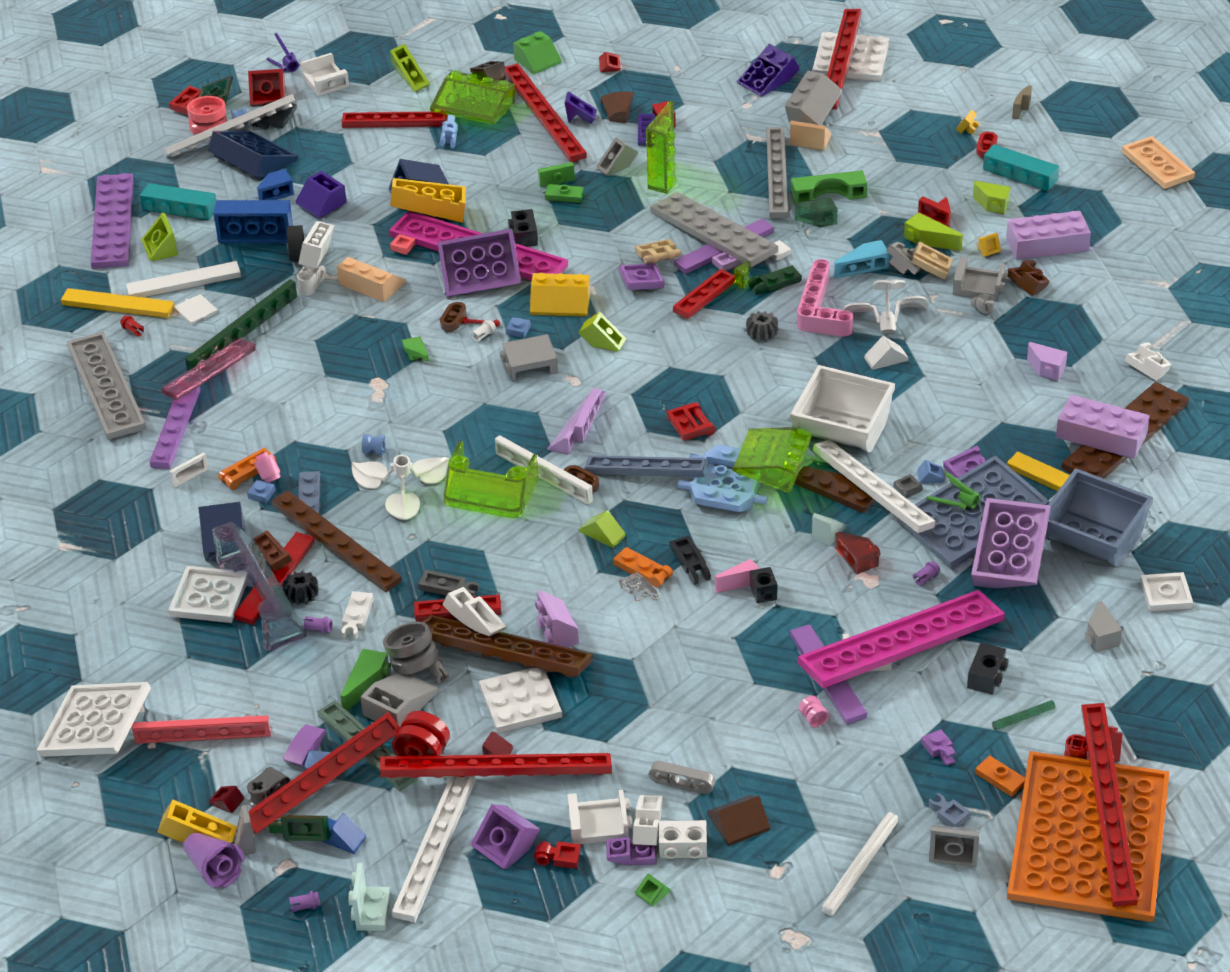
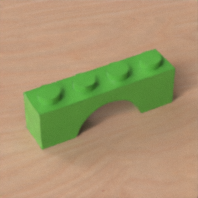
(849, 184)

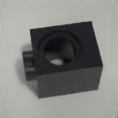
(763, 585)

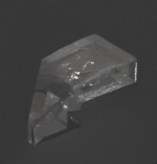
(639, 586)

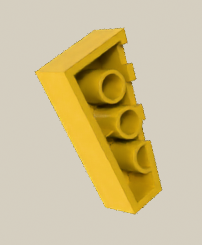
(429, 198)

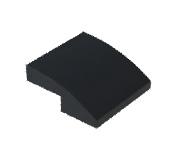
(278, 120)

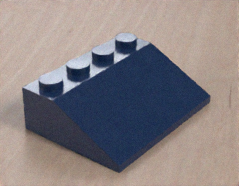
(250, 152)

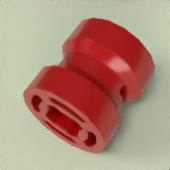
(1076, 746)

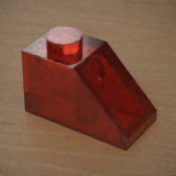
(857, 551)

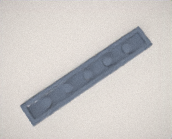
(647, 466)

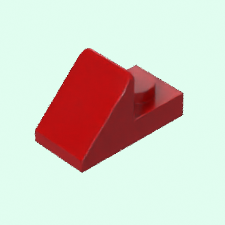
(937, 211)

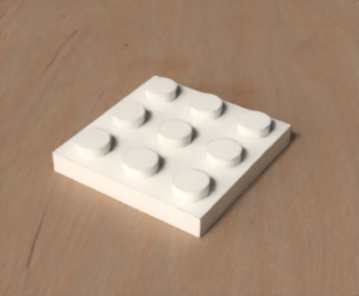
(208, 594)
(520, 699)

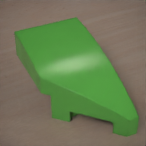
(415, 348)

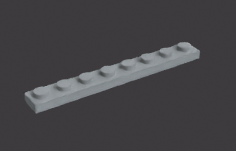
(777, 172)

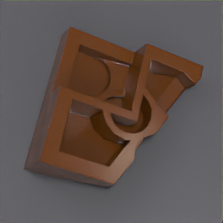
(617, 106)
(1028, 277)

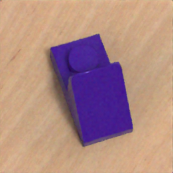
(576, 106)

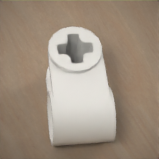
(309, 280)

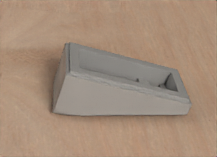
(244, 834)

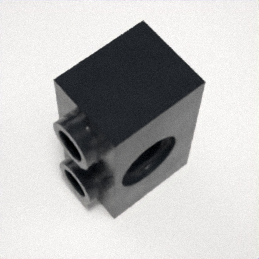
(987, 668)

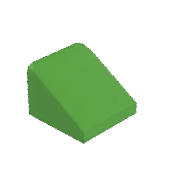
(652, 890)

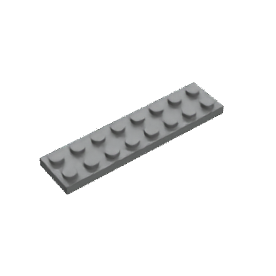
(714, 229)
(106, 385)

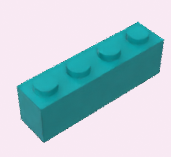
(1021, 167)
(178, 201)

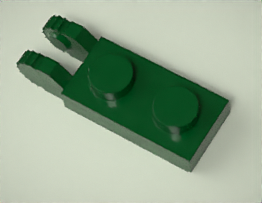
(774, 280)

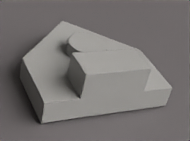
(902, 258)

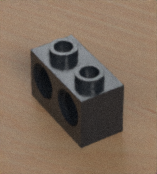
(524, 227)

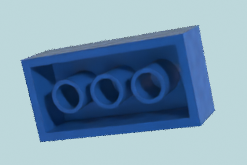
(252, 221)

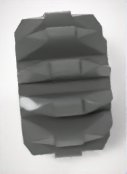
(762, 326)

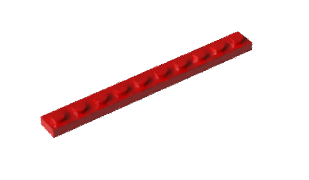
(545, 113)
(495, 765)
(1109, 805)

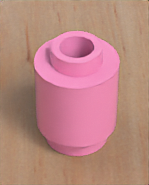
(267, 467)

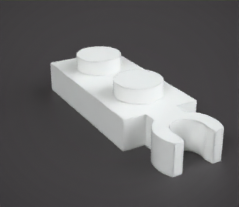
(356, 613)

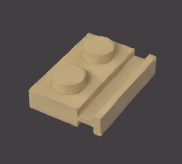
(931, 260)

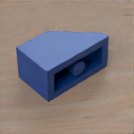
(275, 186)

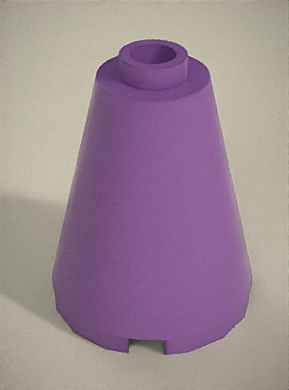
(214, 859)

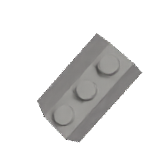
(812, 99)

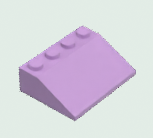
(1010, 544)

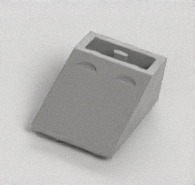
(396, 695)

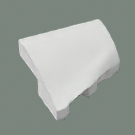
(1148, 361)

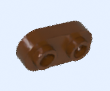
(453, 316)
(584, 475)

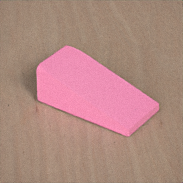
(735, 577)

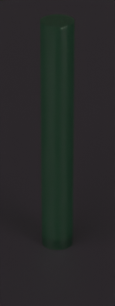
(1022, 715)

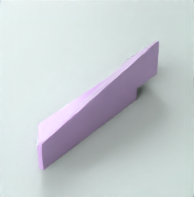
(579, 423)

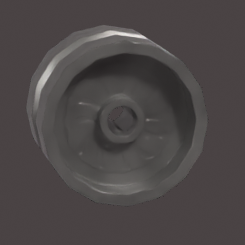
(410, 648)

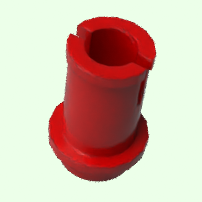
(130, 324)

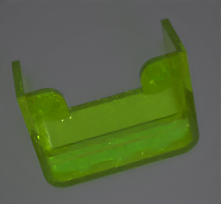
(489, 491)

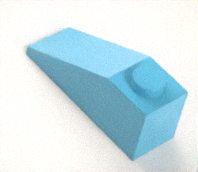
(863, 259)

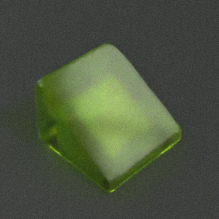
(742, 274)

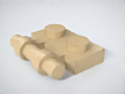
(657, 251)

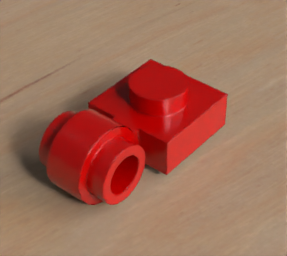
(563, 855)

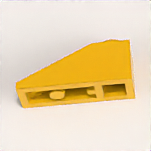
(182, 820)

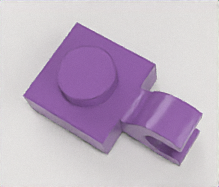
(939, 745)

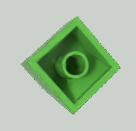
(536, 52)

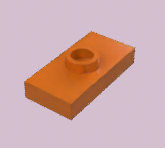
(1000, 776)

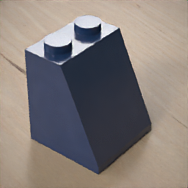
(418, 172)
(215, 516)

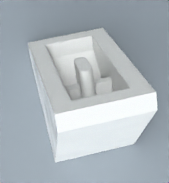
(885, 354)

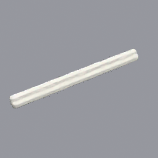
(859, 864)

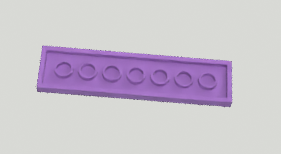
(112, 221)

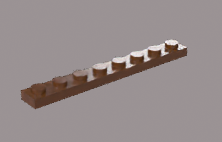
(336, 541)

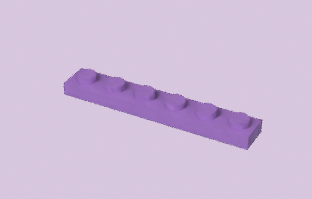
(173, 430)

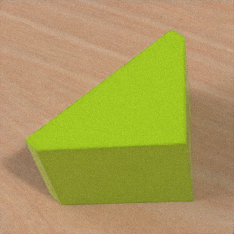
(603, 529)

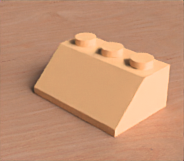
(368, 279)

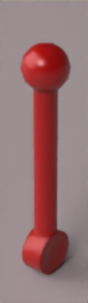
(466, 320)

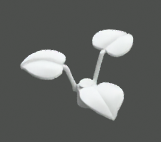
(887, 319)
(401, 506)

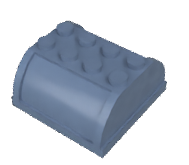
(1097, 516)

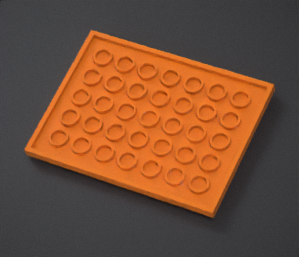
(1060, 839)

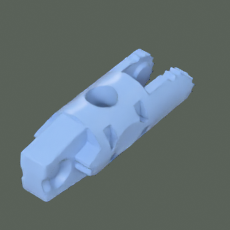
(449, 132)

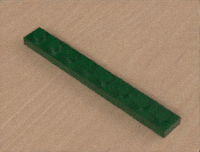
(244, 324)

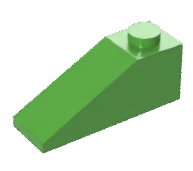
(368, 669)

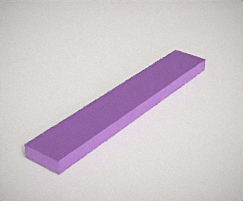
(704, 254)
(839, 693)

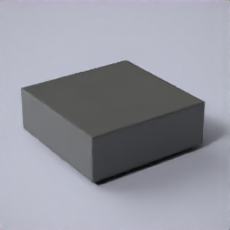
(908, 486)

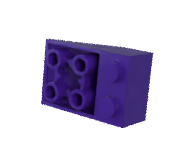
(769, 71)

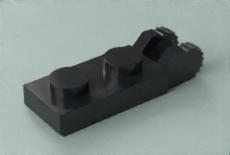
(690, 558)

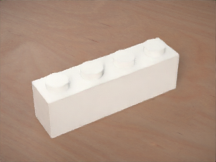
(316, 245)

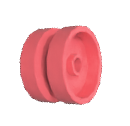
(206, 113)

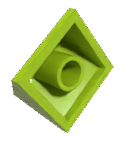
(160, 240)

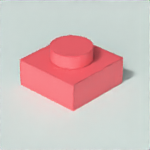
(403, 244)

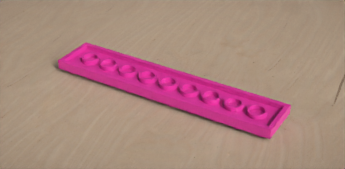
(430, 231)
(900, 638)

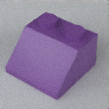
(504, 835)

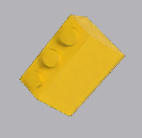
(560, 294)

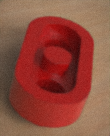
(985, 142)

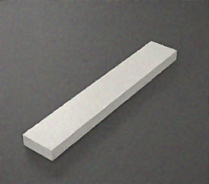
(184, 280)
(546, 470)

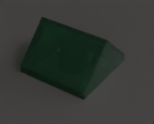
(218, 88)

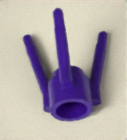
(288, 62)

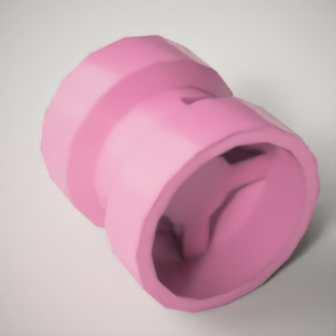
(813, 711)

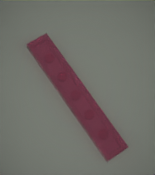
(208, 369)

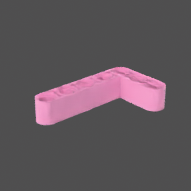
(817, 318)

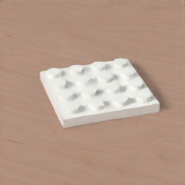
(866, 58)
(94, 719)

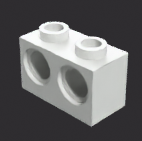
(682, 839)

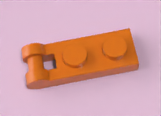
(241, 470)
(634, 562)

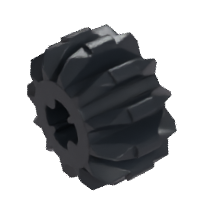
(300, 587)

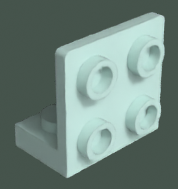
(369, 903)

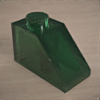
(817, 212)

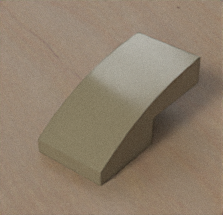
(1022, 101)

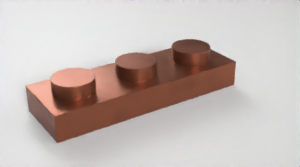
(272, 551)

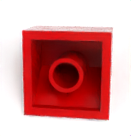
(266, 86)

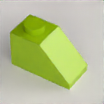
(992, 196)
(601, 333)

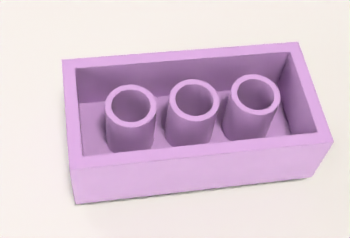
(1048, 235)
(1102, 426)

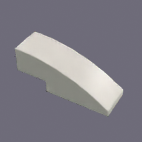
(473, 612)
(647, 820)

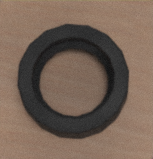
(295, 240)

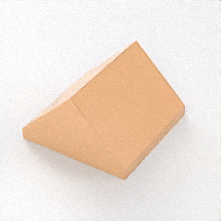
(809, 135)

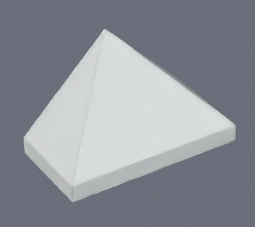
(189, 470)

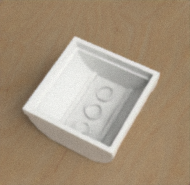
(844, 407)

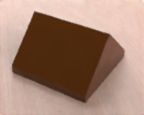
(740, 819)

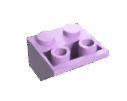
(555, 621)

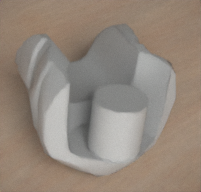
(983, 303)

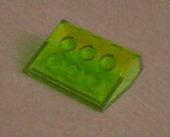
(473, 97)
(661, 151)
(773, 455)

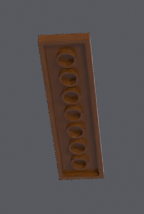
(1156, 401)
(509, 647)

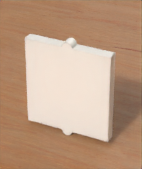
(195, 309)

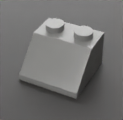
(954, 845)

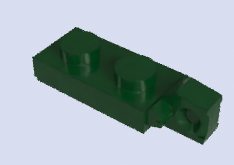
(302, 828)

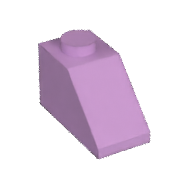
(1046, 360)

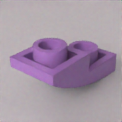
(306, 739)
(624, 852)

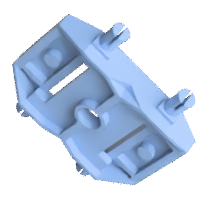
(711, 488)

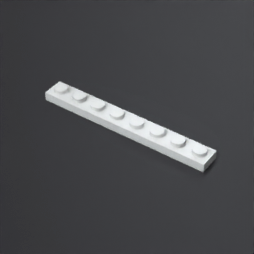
(236, 123)
(874, 486)
(433, 848)

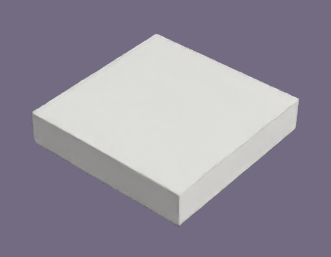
(1166, 592)

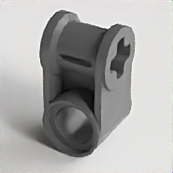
(265, 784)

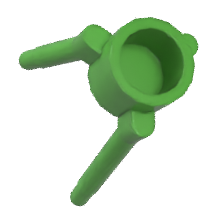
(967, 496)

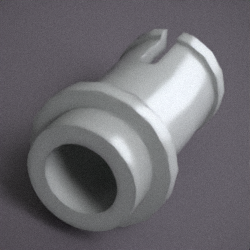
(439, 671)

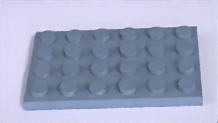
(957, 529)

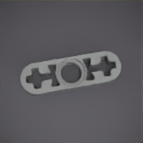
(697, 780)

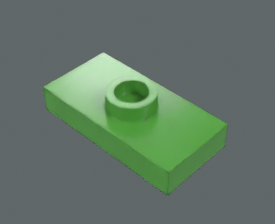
(556, 174)
(564, 193)

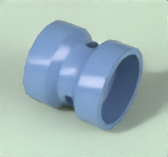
(374, 444)

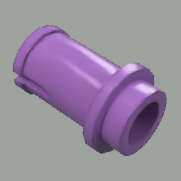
(930, 570)
(318, 624)
(306, 901)

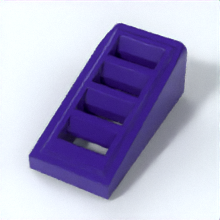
(644, 121)

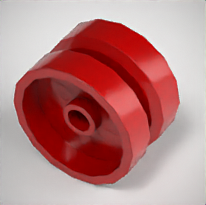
(421, 735)

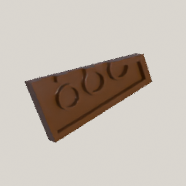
(834, 487)

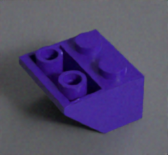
(321, 195)

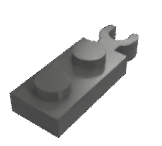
(445, 583)

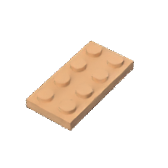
(1158, 162)

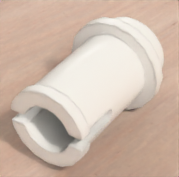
(486, 328)

